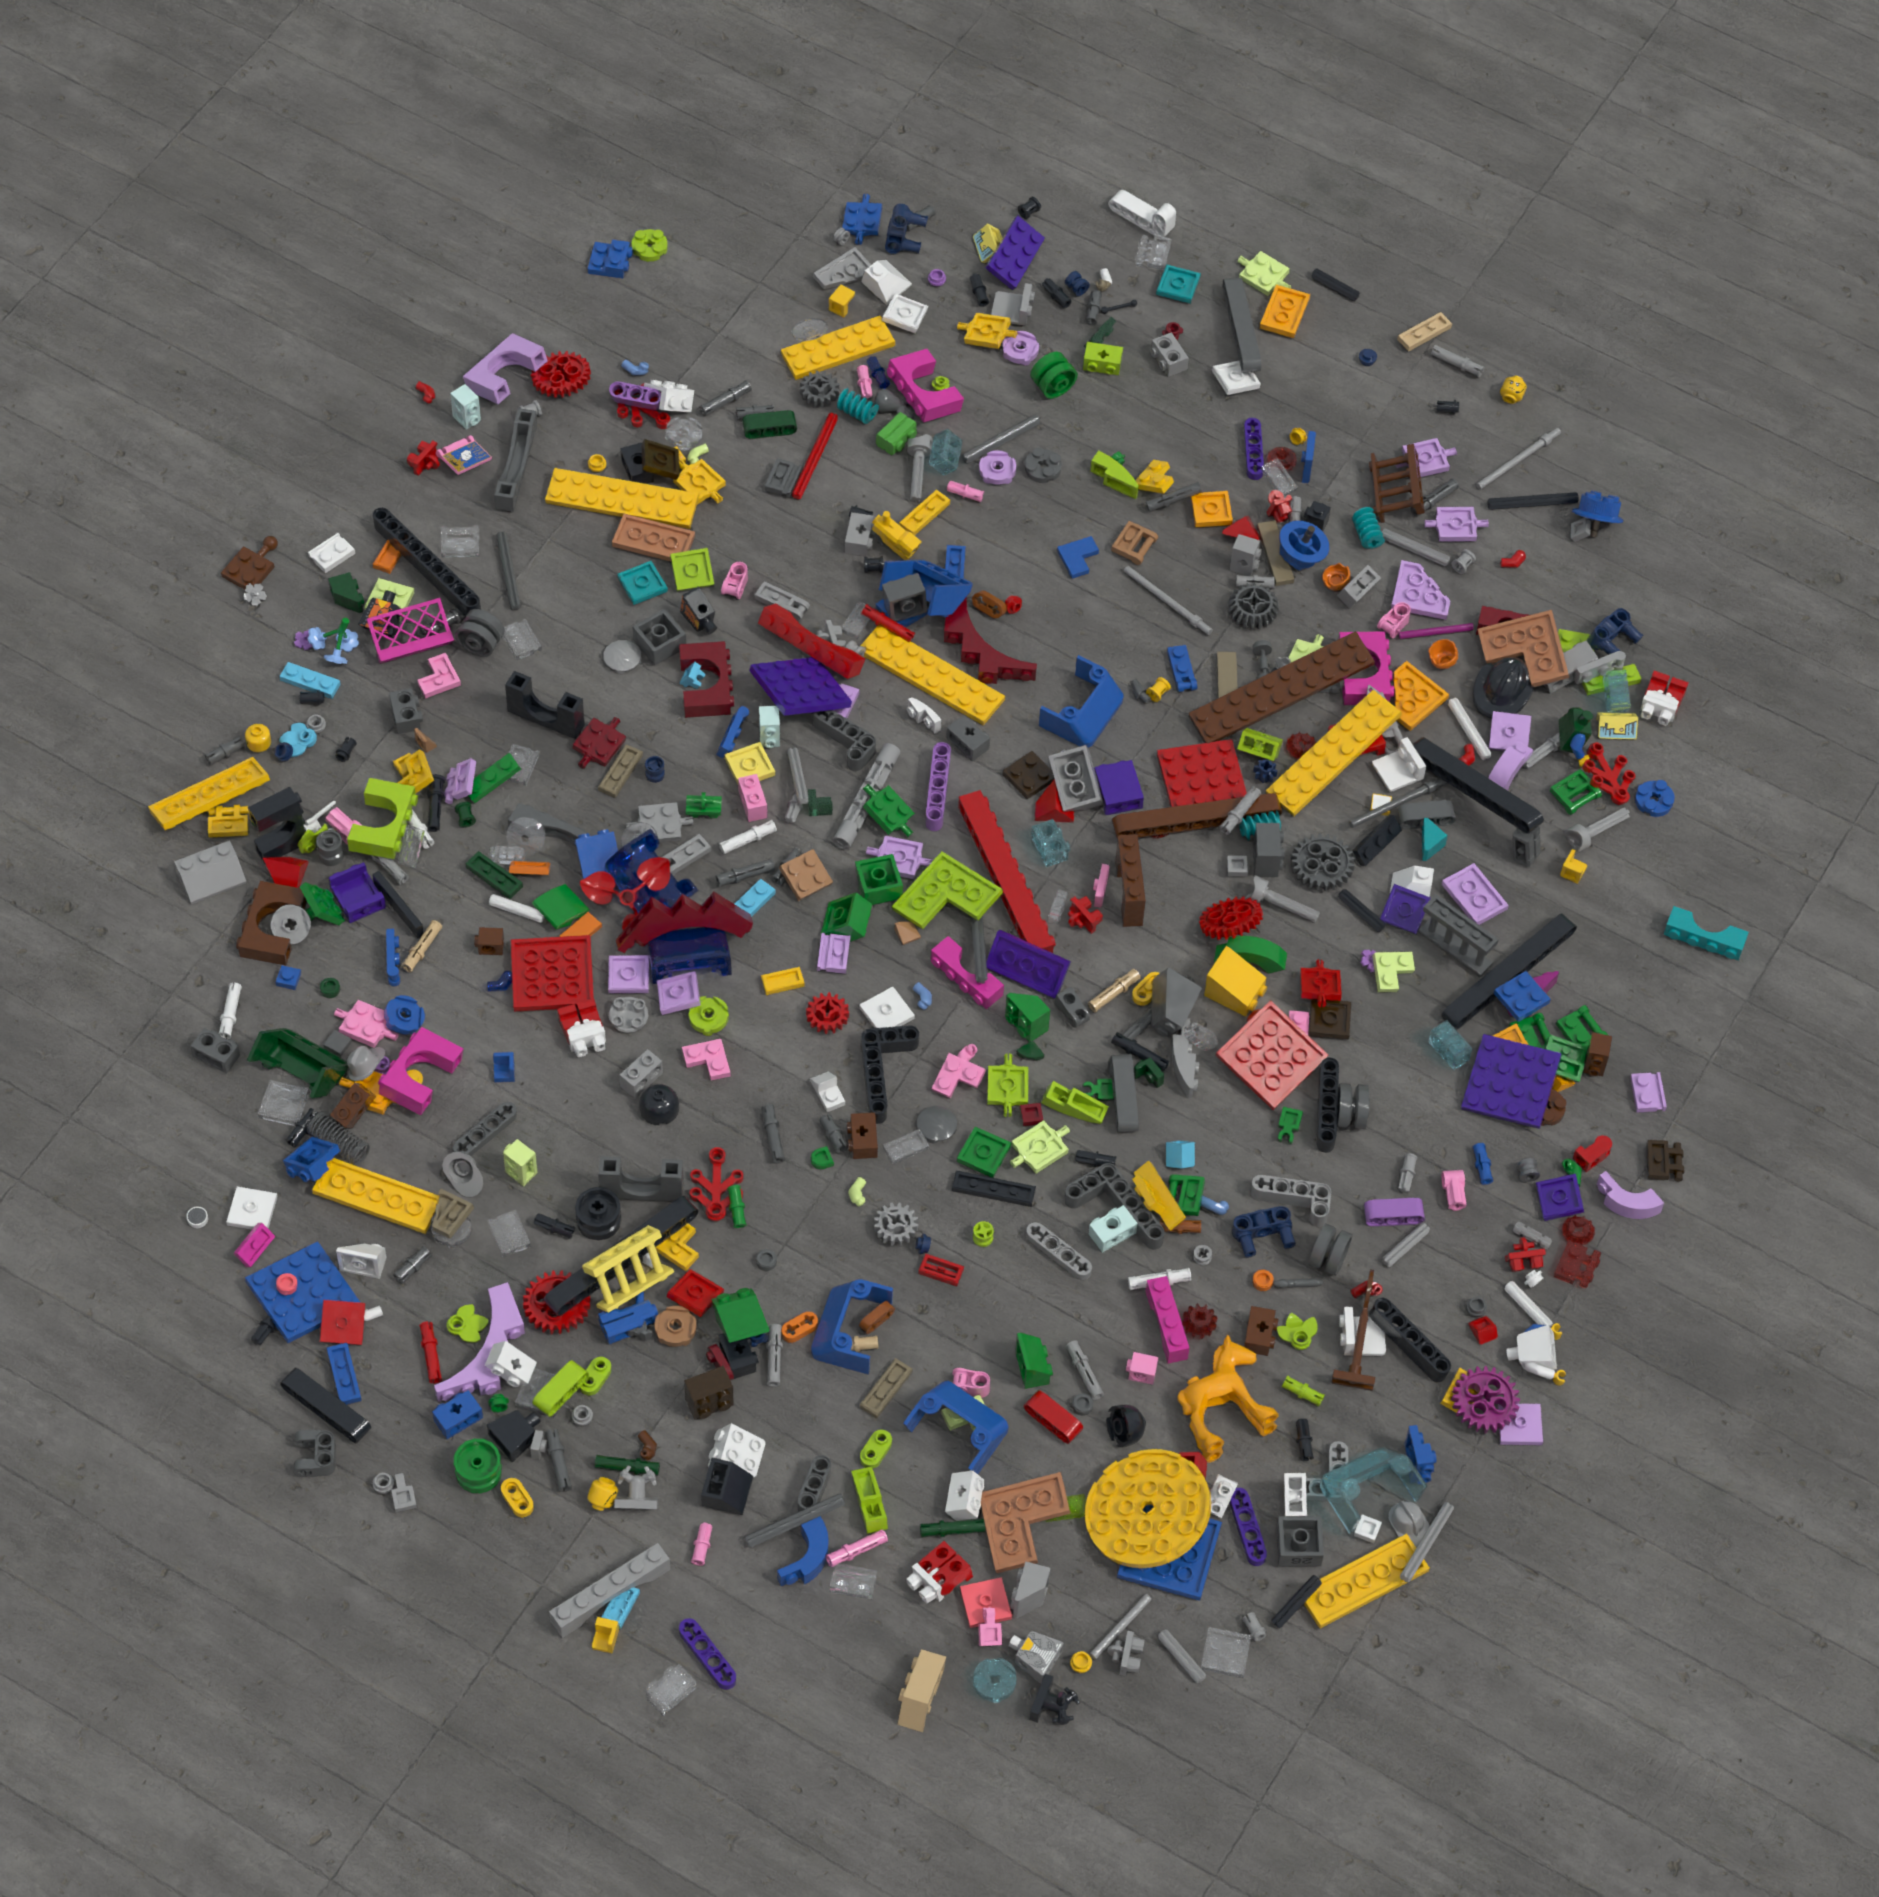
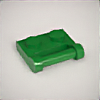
(1571, 787)
(1574, 1029)
(1528, 1032)
(1190, 1194)

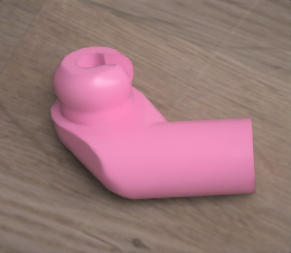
(968, 1052)

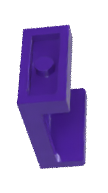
(1119, 787)
(356, 892)

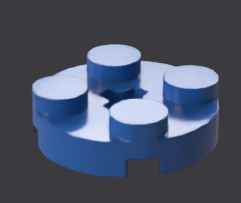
(1658, 789)
(403, 1025)

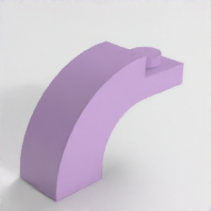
(1509, 764)
(1628, 1204)

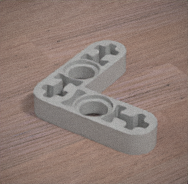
(1332, 1463)

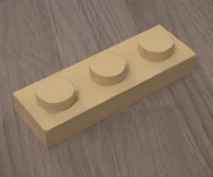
(1424, 331)

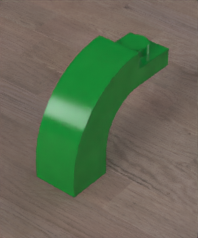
(1257, 951)

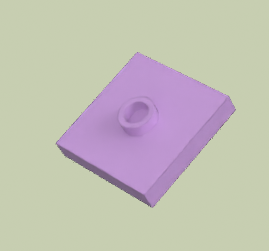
(1508, 729)
(628, 974)
(678, 992)
(1525, 1428)

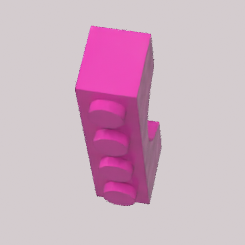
(948, 957)
(1171, 1328)

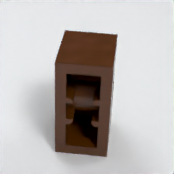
(1597, 1054)
(353, 1105)
(863, 1136)
(1263, 1320)

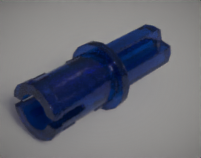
(878, 372)

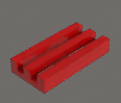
(940, 1273)

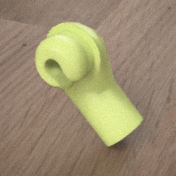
(695, 452)
(855, 1192)

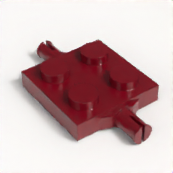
(599, 742)

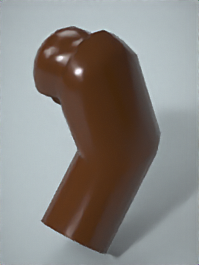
(649, 1447)

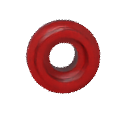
(1013, 604)

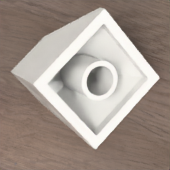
(885, 281)
(1414, 878)
(362, 1259)

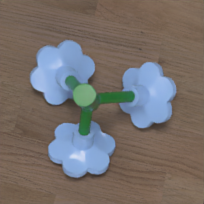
(345, 640)

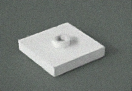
(905, 313)
(1233, 379)
(887, 1010)
(251, 1207)

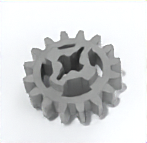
(897, 1227)

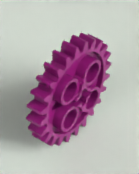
(1491, 1416)

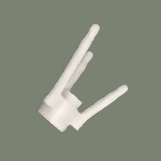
(313, 824)

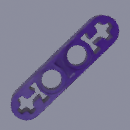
(1253, 448)
(1249, 1526)
(710, 1652)

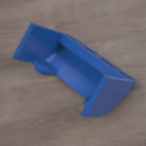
(942, 587)
(1086, 724)
(831, 1344)
(989, 1425)

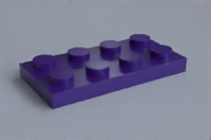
(1015, 252)
(1027, 964)

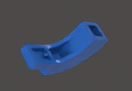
(812, 1563)

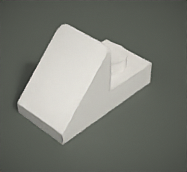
(828, 1091)

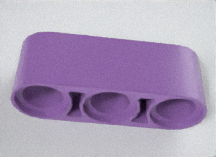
(630, 389)
(1394, 1212)

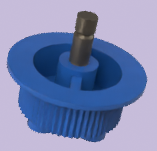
(1599, 509)
(1303, 544)

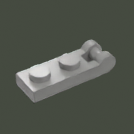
(770, 595)
(1599, 667)
(687, 853)

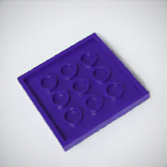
(800, 686)
(1511, 1081)

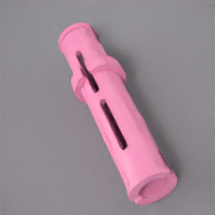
(849, 1551)

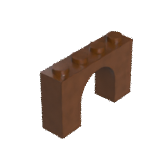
(1129, 868)
(257, 944)

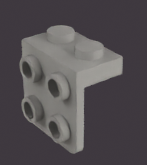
(1014, 306)

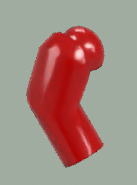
(427, 390)
(1469, 756)

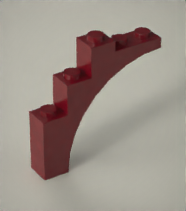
(975, 650)

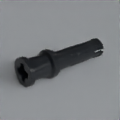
(435, 796)

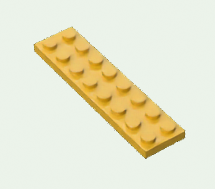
(621, 497)
(932, 675)
(1334, 752)

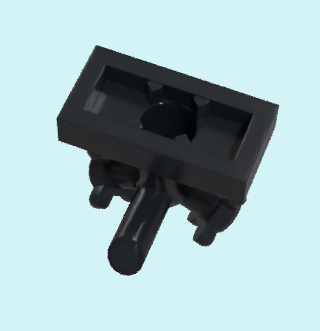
(1053, 1702)

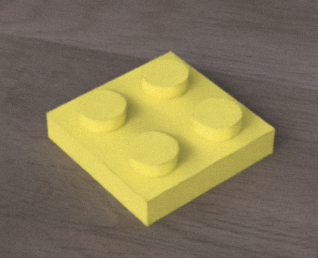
(750, 761)

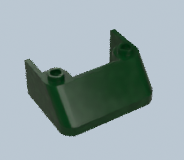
(299, 1057)

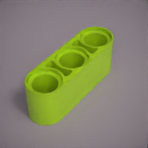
(560, 1388)

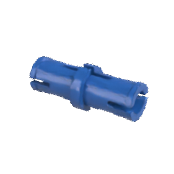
(1482, 1163)

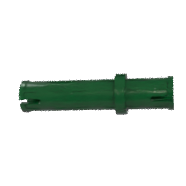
(619, 1464)
(949, 1528)

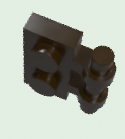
(1658, 1160)

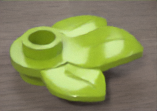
(308, 840)
(470, 1324)
(1297, 1329)

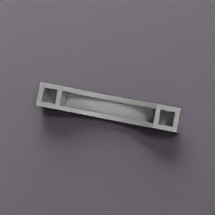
(580, 1607)

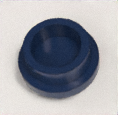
(1367, 357)
(283, 751)
(923, 1244)

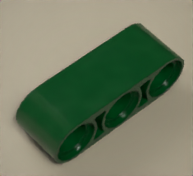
(769, 424)

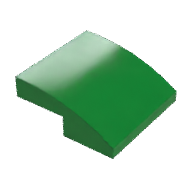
(560, 906)
(1572, 1057)

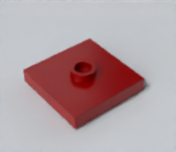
(695, 1292)
(342, 1322)

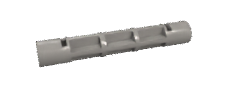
(857, 814)

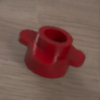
(1174, 328)

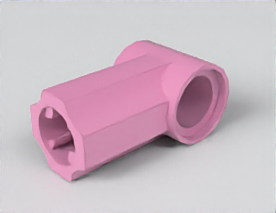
(340, 823)
(1454, 1184)

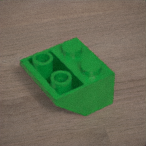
(1027, 1014)

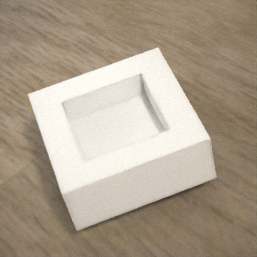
(1367, 1529)

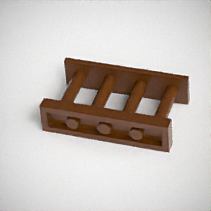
(1413, 487)

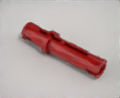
(886, 622)
(429, 1344)

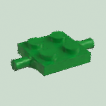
(888, 810)

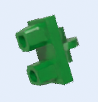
(703, 805)

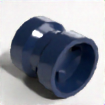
(1075, 281)
(654, 769)

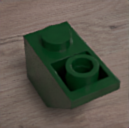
(345, 592)

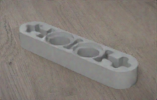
(1057, 1252)

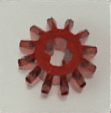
(1199, 1321)

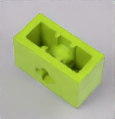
(1102, 358)
(1260, 744)

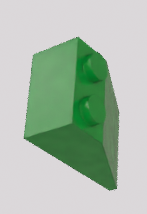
(739, 1315)

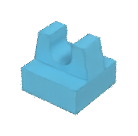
(691, 674)

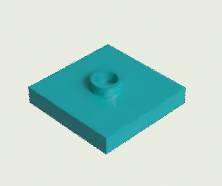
(1178, 284)
(642, 582)

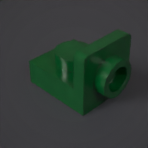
(1151, 1071)

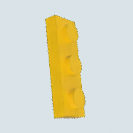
(925, 512)

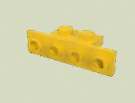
(1157, 1196)

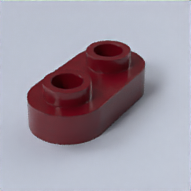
(715, 1356)

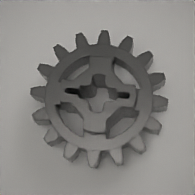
(819, 388)

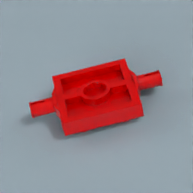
(1320, 983)

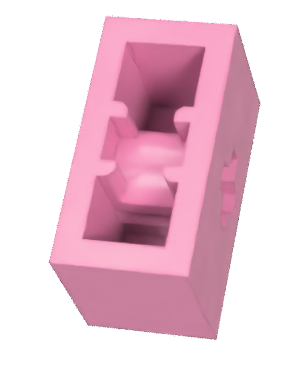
(752, 797)

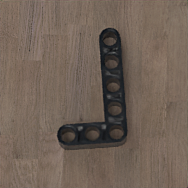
(875, 1067)

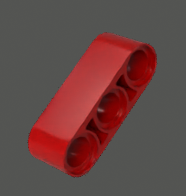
(1053, 1417)

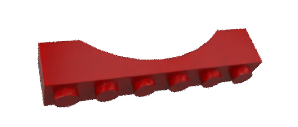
(784, 625)

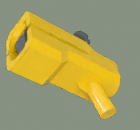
(894, 536)

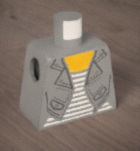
(1036, 1654)

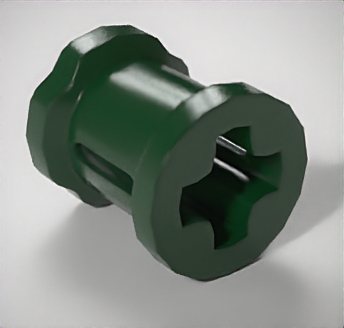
(465, 815)

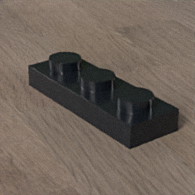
(1377, 840)

